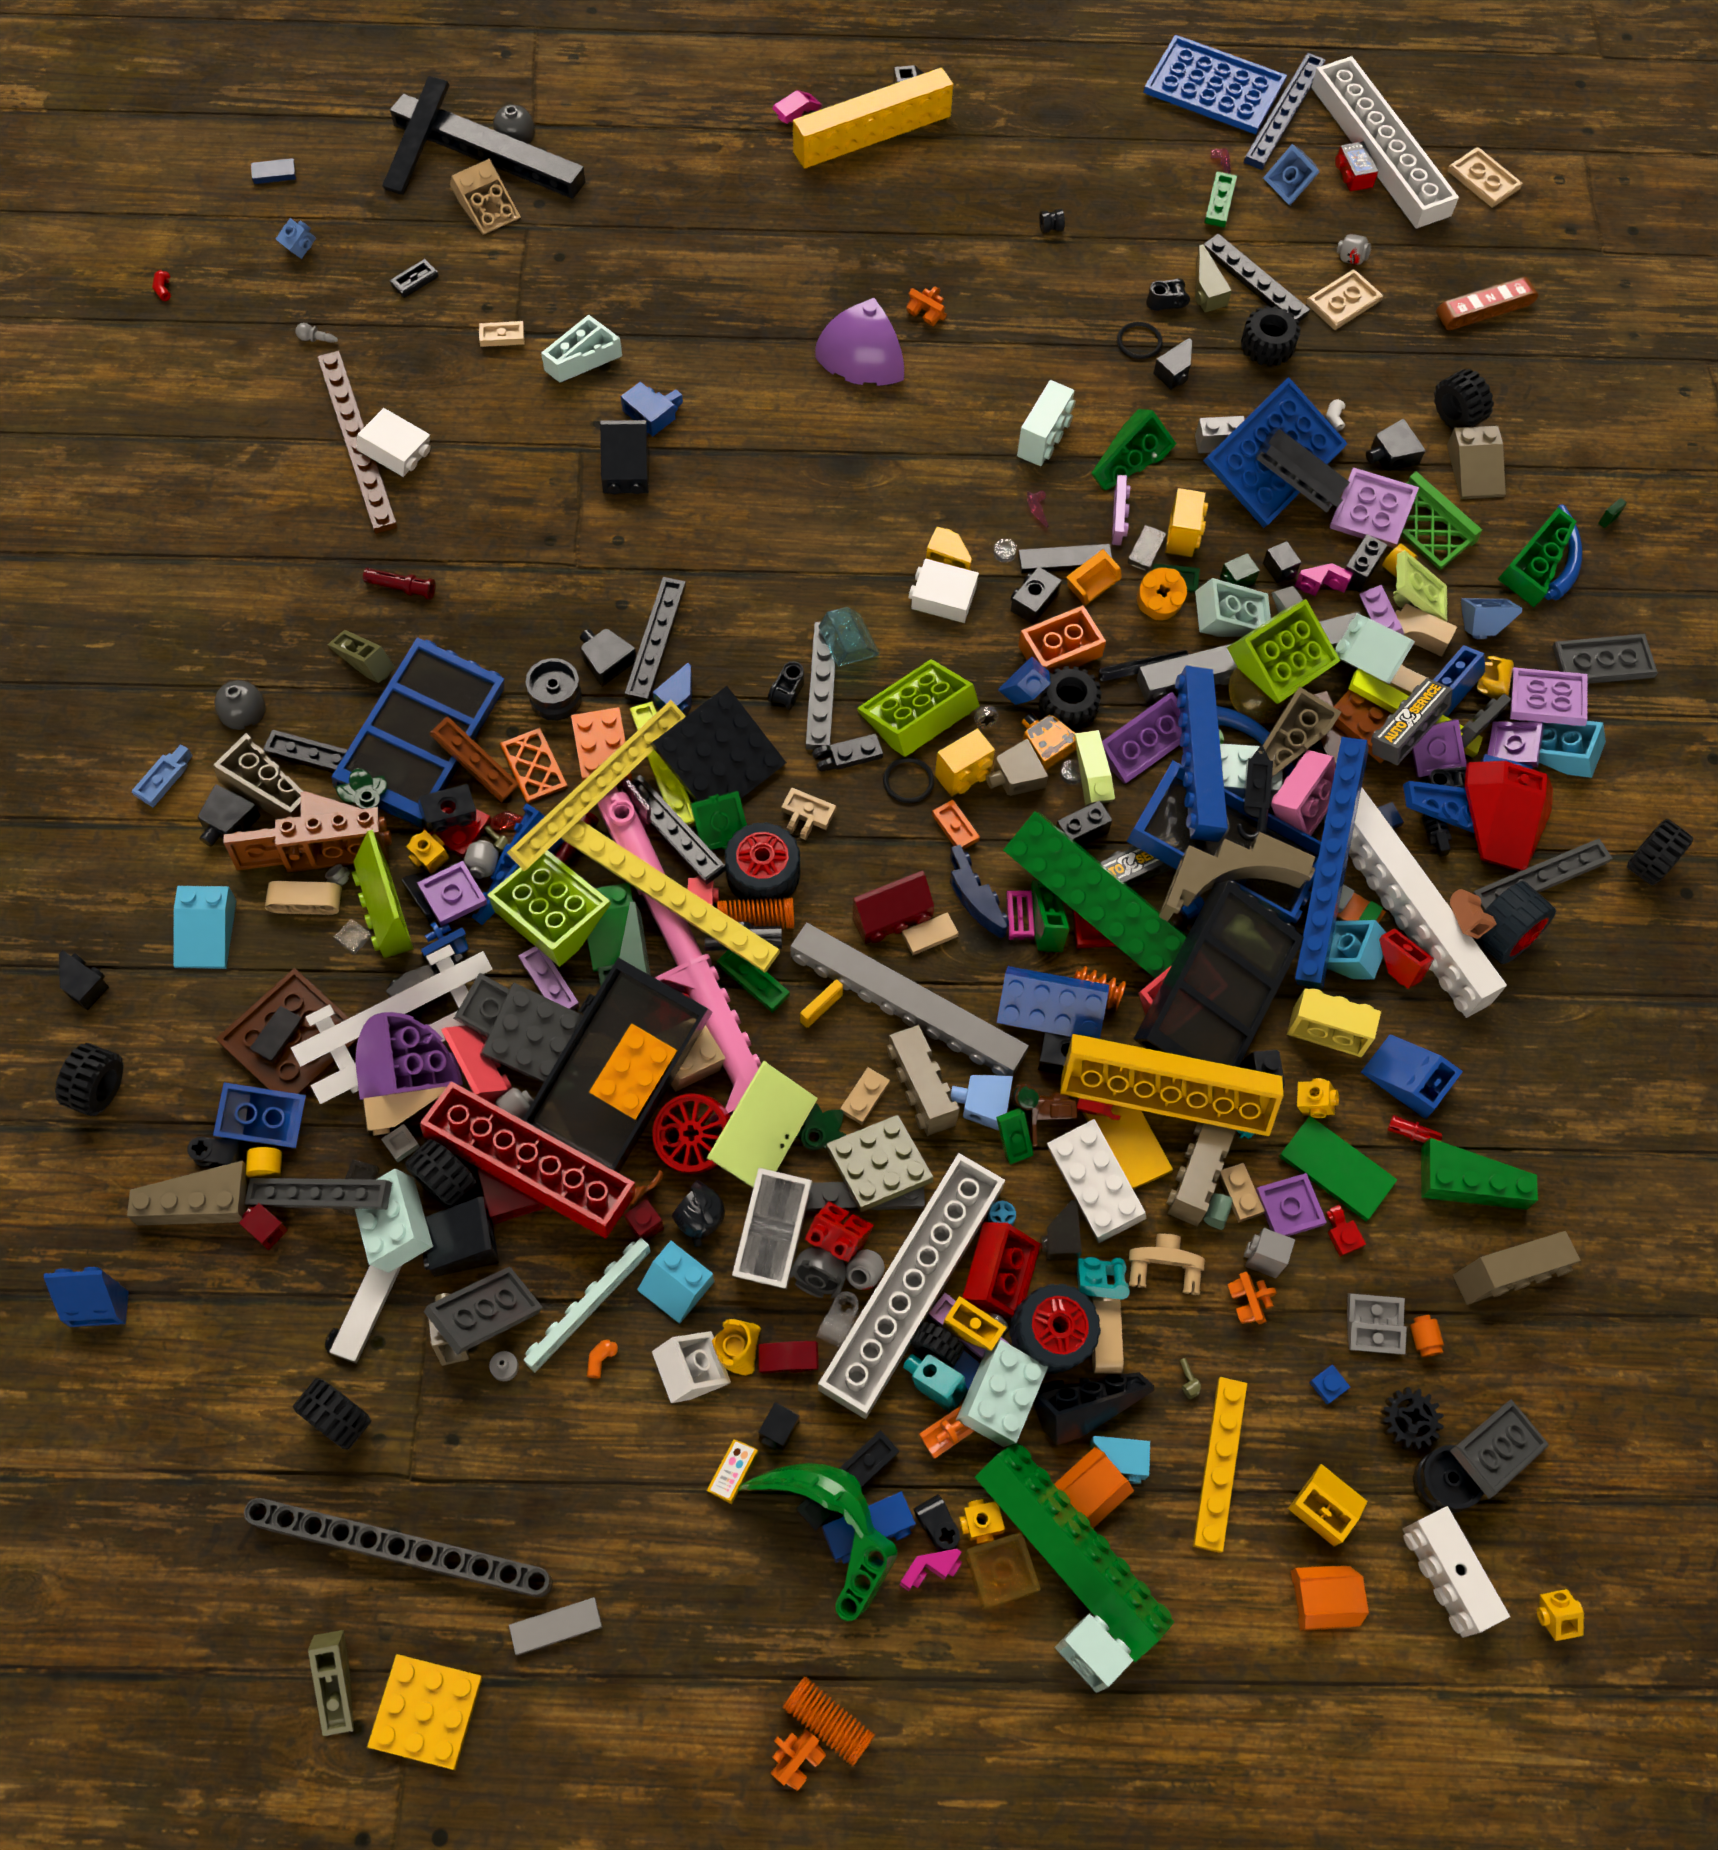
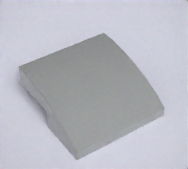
(1376, 1323)

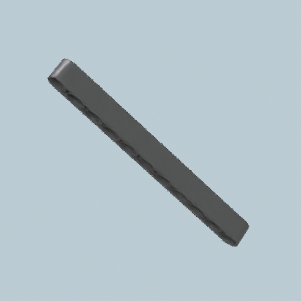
(386, 1539)

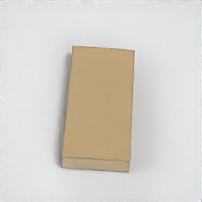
(930, 933)

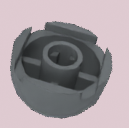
(515, 123)
(239, 704)
(819, 1272)

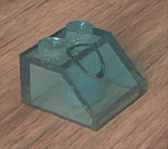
(847, 636)

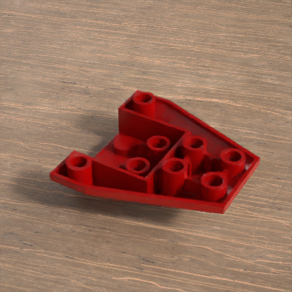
(1507, 810)

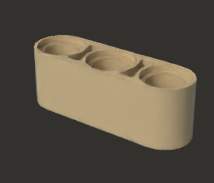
(303, 897)
(1109, 1351)

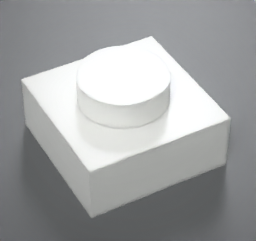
(400, 1143)

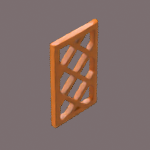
(522, 741)

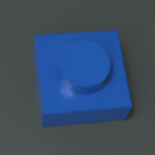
(1329, 1384)

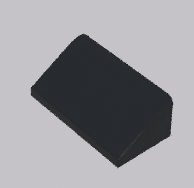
(411, 886)

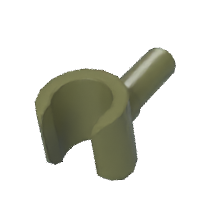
(501, 841)
(1193, 1386)

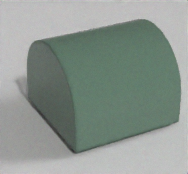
(1218, 1210)

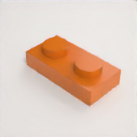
(955, 825)

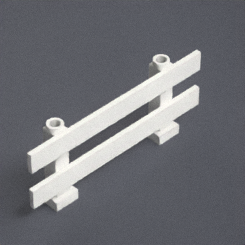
(334, 1037)

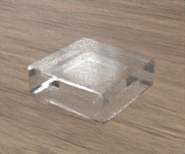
(352, 936)

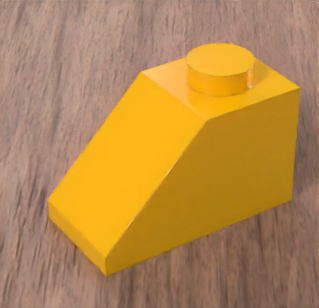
(948, 549)
(973, 1325)

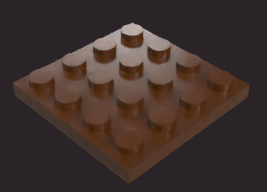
(285, 1075)

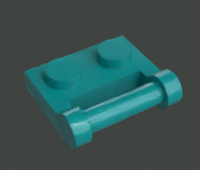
(1093, 1278)

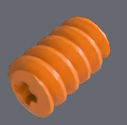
(1115, 993)

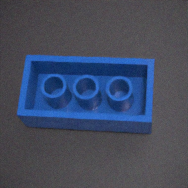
(1052, 1003)

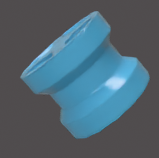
(1002, 1210)

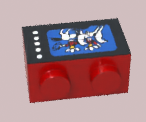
(1356, 166)

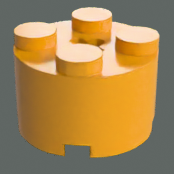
(1170, 583)

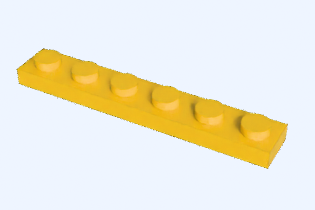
(1220, 1465)

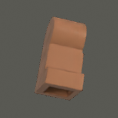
(1469, 914)

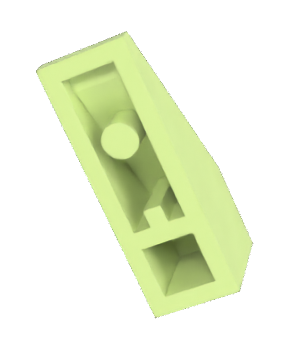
(1094, 768)

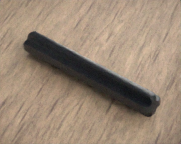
(1132, 667)

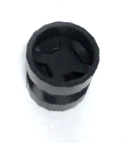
(1052, 221)

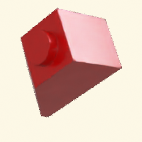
(1404, 958)

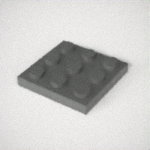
(530, 1033)

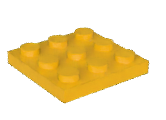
(425, 1712)

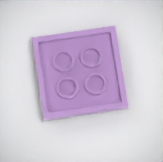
(1374, 507)
(1549, 696)

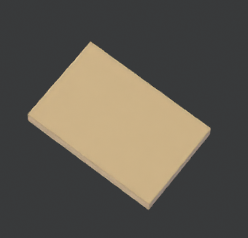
(1484, 177)
(1344, 299)

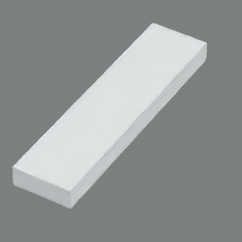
(363, 1313)

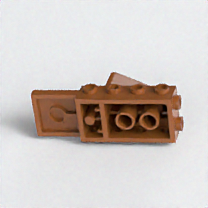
(323, 828)

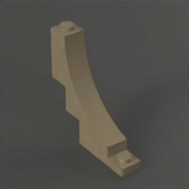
(1263, 860)

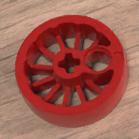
(662, 1129)

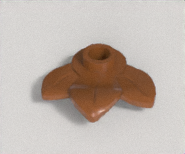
(641, 1192)

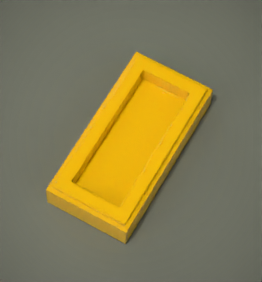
(821, 1003)

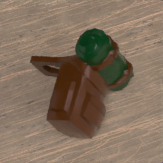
(1042, 1106)

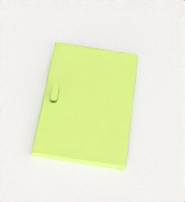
(759, 1125)

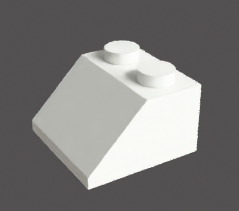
(690, 1366)

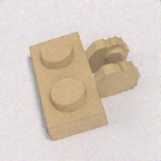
(809, 809)

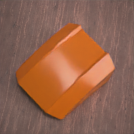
(1095, 1486)
(1329, 1597)

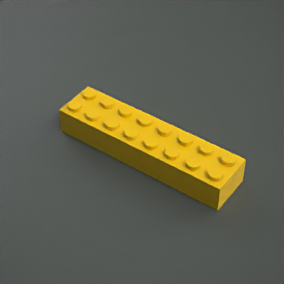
(872, 118)
(1171, 1085)

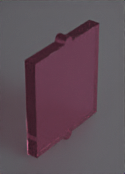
(642, 808)

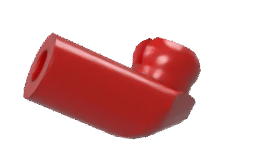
(160, 278)

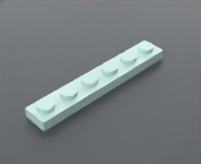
(580, 1311)

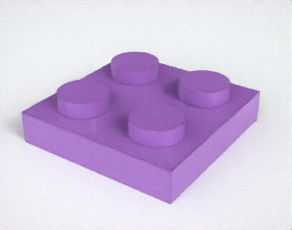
(1516, 741)
(1439, 748)
(452, 893)
(1291, 1205)

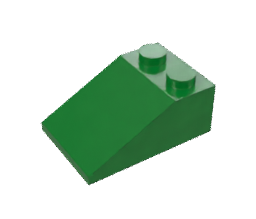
(608, 934)

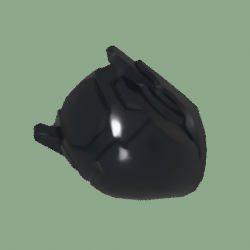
(699, 1212)

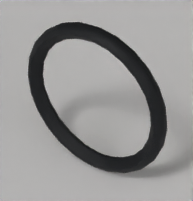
(1143, 324)
(913, 760)

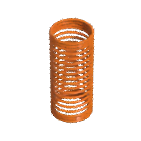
(784, 910)
(855, 1745)

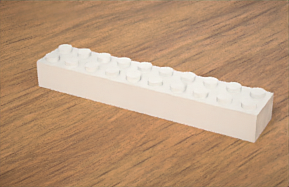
(1398, 157)
(1421, 911)
(911, 1286)

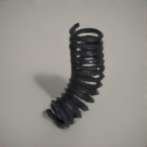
(332, 1335)

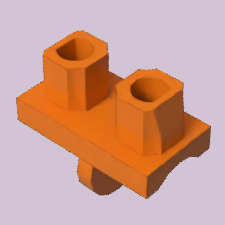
(930, 302)
(1253, 1311)
(944, 1433)
(791, 1756)

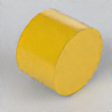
(1391, 560)
(263, 1163)

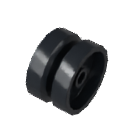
(553, 689)
(1437, 1490)

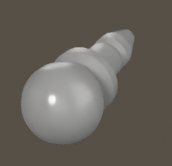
(306, 332)

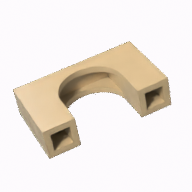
(1427, 633)

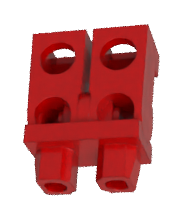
(838, 1235)

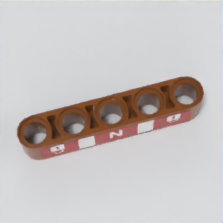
(1487, 303)

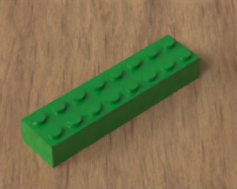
(1096, 894)
(1075, 1549)

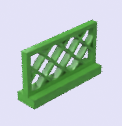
(1444, 511)

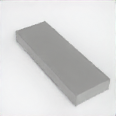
(555, 1626)

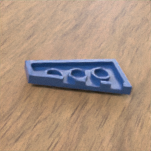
(1440, 802)

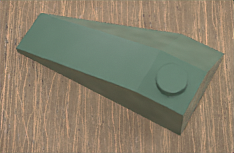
(633, 944)

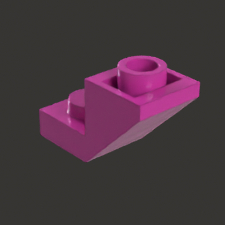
(794, 106)
(1311, 579)
(939, 1563)

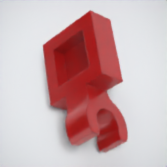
(1096, 1108)
(1345, 1235)

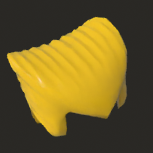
(1496, 677)
(737, 1346)

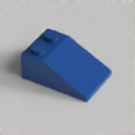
(259, 1115)

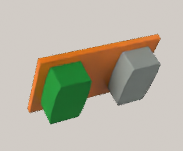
(1354, 907)

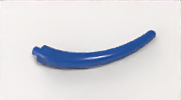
(1572, 568)
(1245, 724)

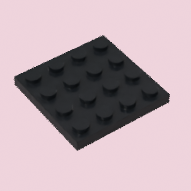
(718, 749)

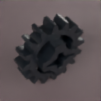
(1424, 1420)

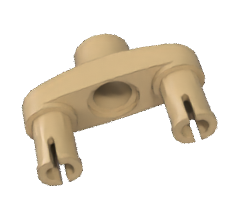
(1168, 1253)

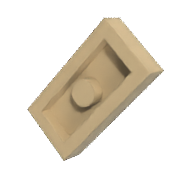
(501, 333)
(865, 1096)
(1241, 1189)

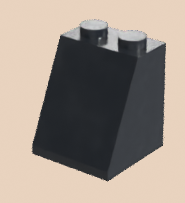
(624, 456)
(461, 1239)

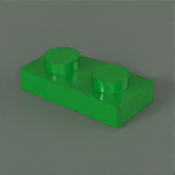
(1015, 1136)

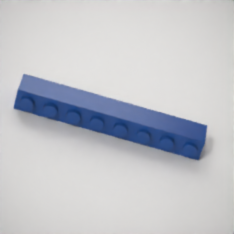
(1201, 754)

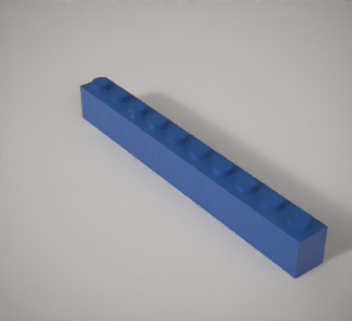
(1332, 863)

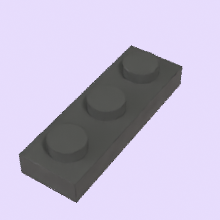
(1483, 719)

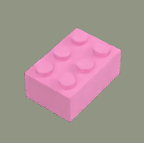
(1306, 792)

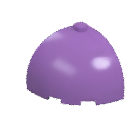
(861, 346)
(401, 1057)

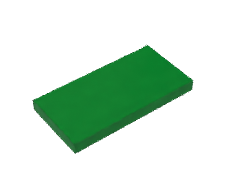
(1338, 1168)

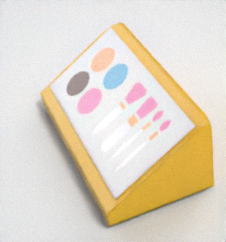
(732, 1471)

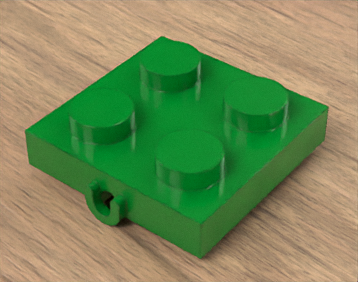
(718, 818)

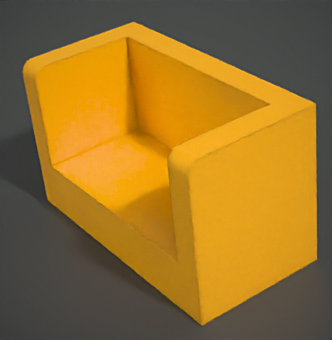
(1094, 577)

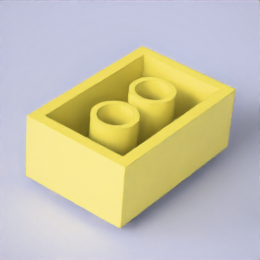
(1334, 1022)

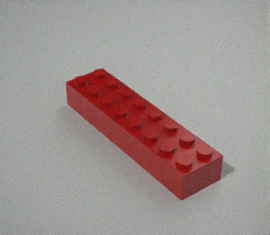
(528, 1159)

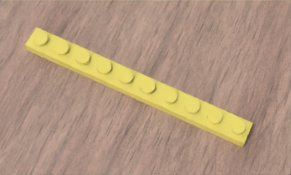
(593, 788)
(672, 895)

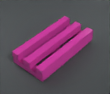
(1021, 934)

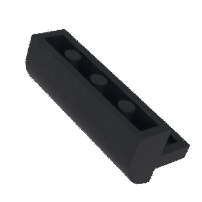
(1302, 469)

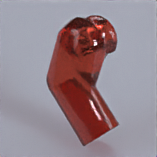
(505, 820)

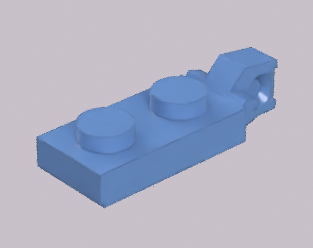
(162, 776)

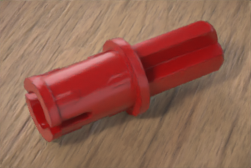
(1412, 1130)

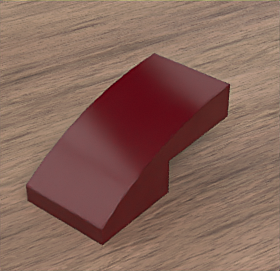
(788, 1356)

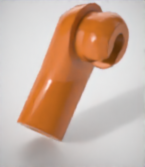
(597, 1355)

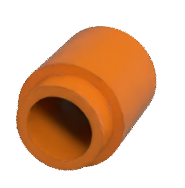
(1427, 1336)

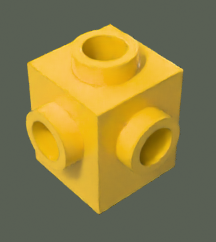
(427, 851)
(1317, 1098)
(989, 1513)
(1561, 1615)

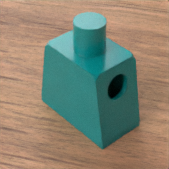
(937, 1381)

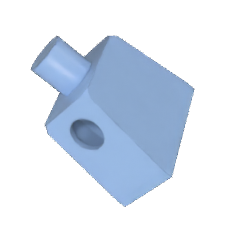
(984, 1098)

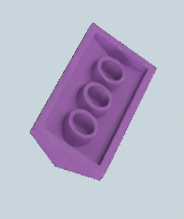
(1144, 739)

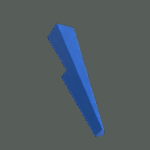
(505, 864)

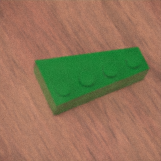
(1536, 563)
(1471, 1178)

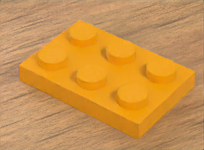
(633, 1071)

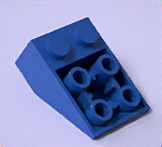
(1412, 1074)
(87, 1297)

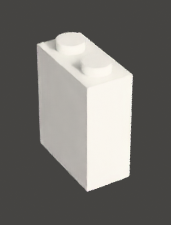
(393, 442)
(943, 590)

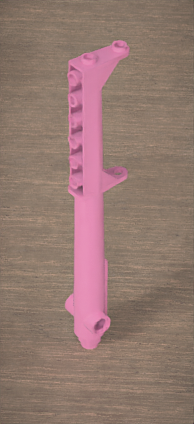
(693, 969)

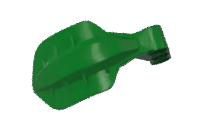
(841, 1493)

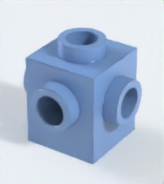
(296, 237)

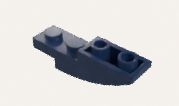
(976, 899)

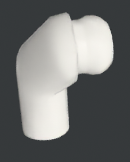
(1333, 413)

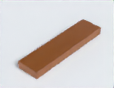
(474, 759)

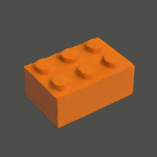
(1063, 640)
(597, 738)

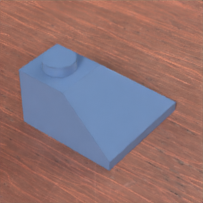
(1291, 174)
(1487, 616)

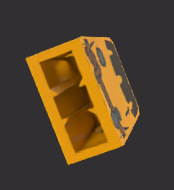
(1049, 739)

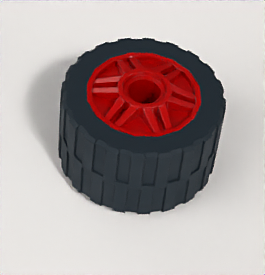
(762, 863)
(1520, 920)
(1069, 1314)

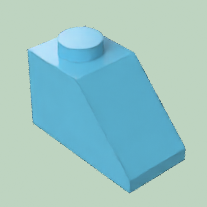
(1128, 1456)

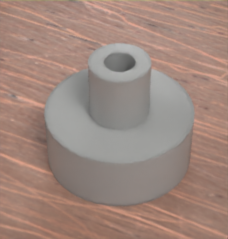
(508, 1370)

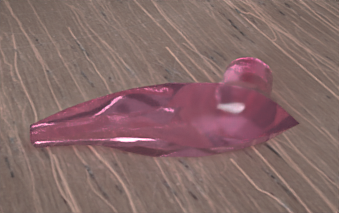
(1225, 159)
(1036, 508)

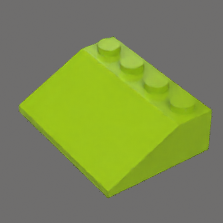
(1285, 652)
(919, 706)
(380, 899)
(550, 906)

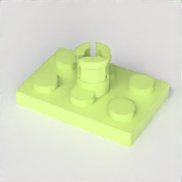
(1419, 587)

